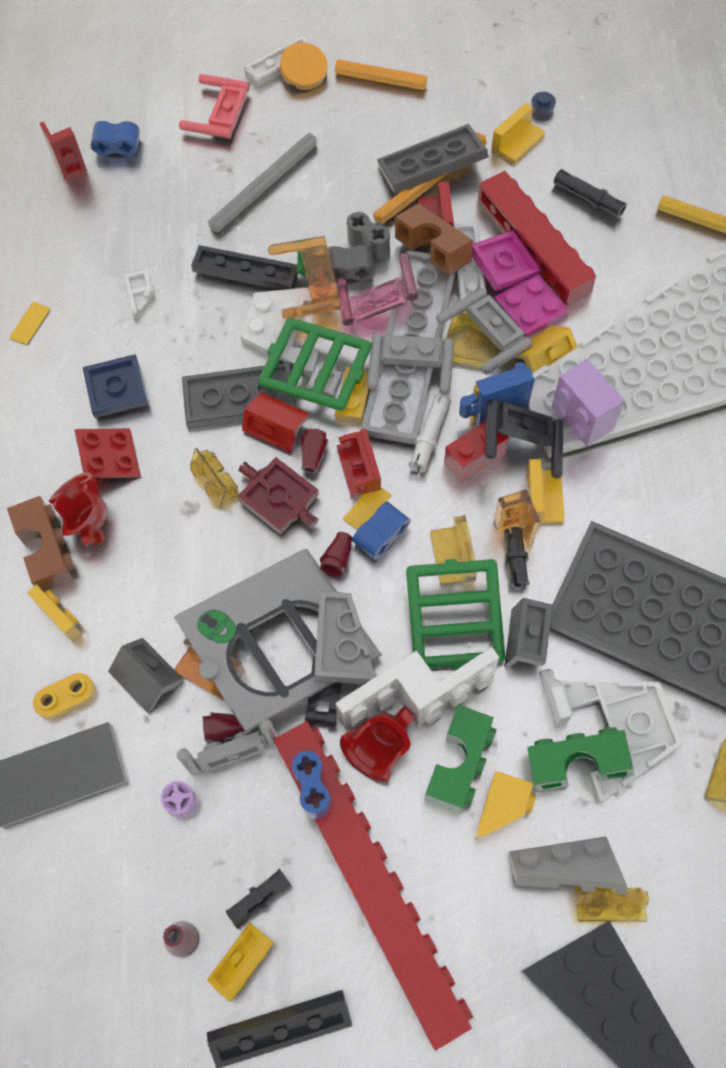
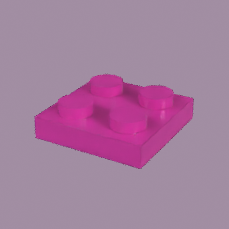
(504, 260)
(532, 305)

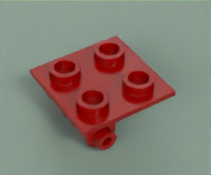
(107, 453)

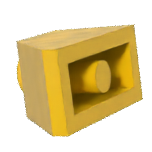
(505, 804)

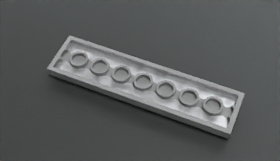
(399, 401)

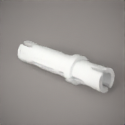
(426, 442)

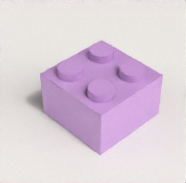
(587, 402)

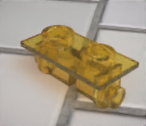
(205, 467)
(611, 907)

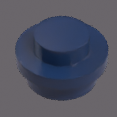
(543, 103)

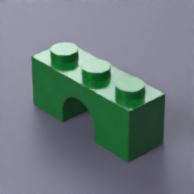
(606, 749)
(451, 786)

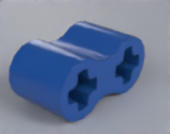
(115, 138)
(381, 530)
(311, 784)

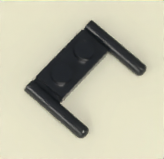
(527, 426)

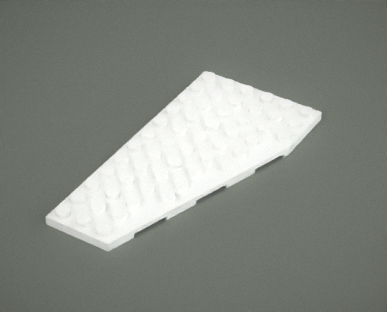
(657, 356)

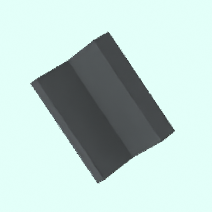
(528, 632)
(143, 673)

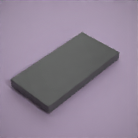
(432, 158)
(224, 394)
(59, 774)

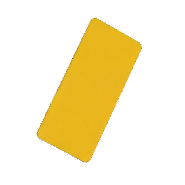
(29, 323)
(366, 507)

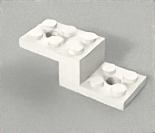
(417, 689)

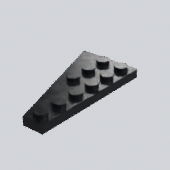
(609, 1001)

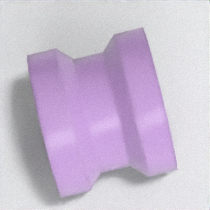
(176, 793)

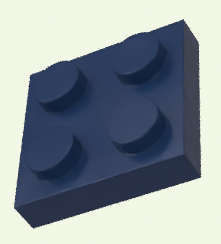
(115, 386)

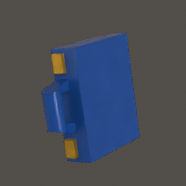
(508, 387)

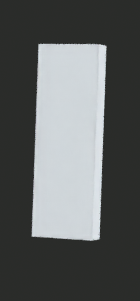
(268, 66)

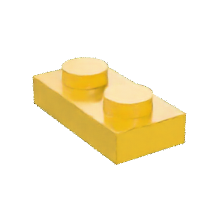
(357, 403)
(48, 603)
(240, 962)

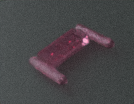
(379, 298)

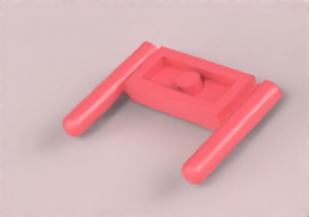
(226, 109)

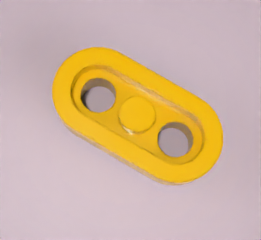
(63, 696)

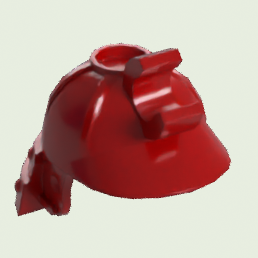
(81, 508)
(378, 743)

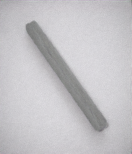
(262, 182)

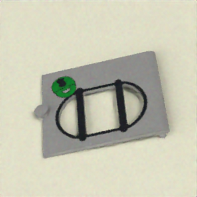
(230, 614)

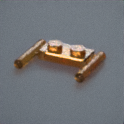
(318, 276)

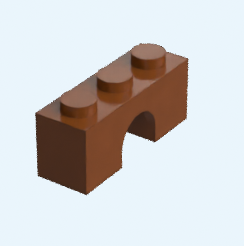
(448, 245)
(49, 564)

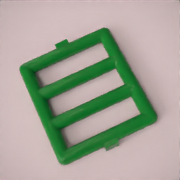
(315, 395)
(417, 601)

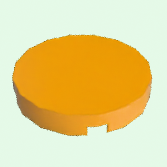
(303, 65)

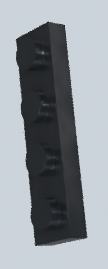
(244, 268)
(279, 1029)

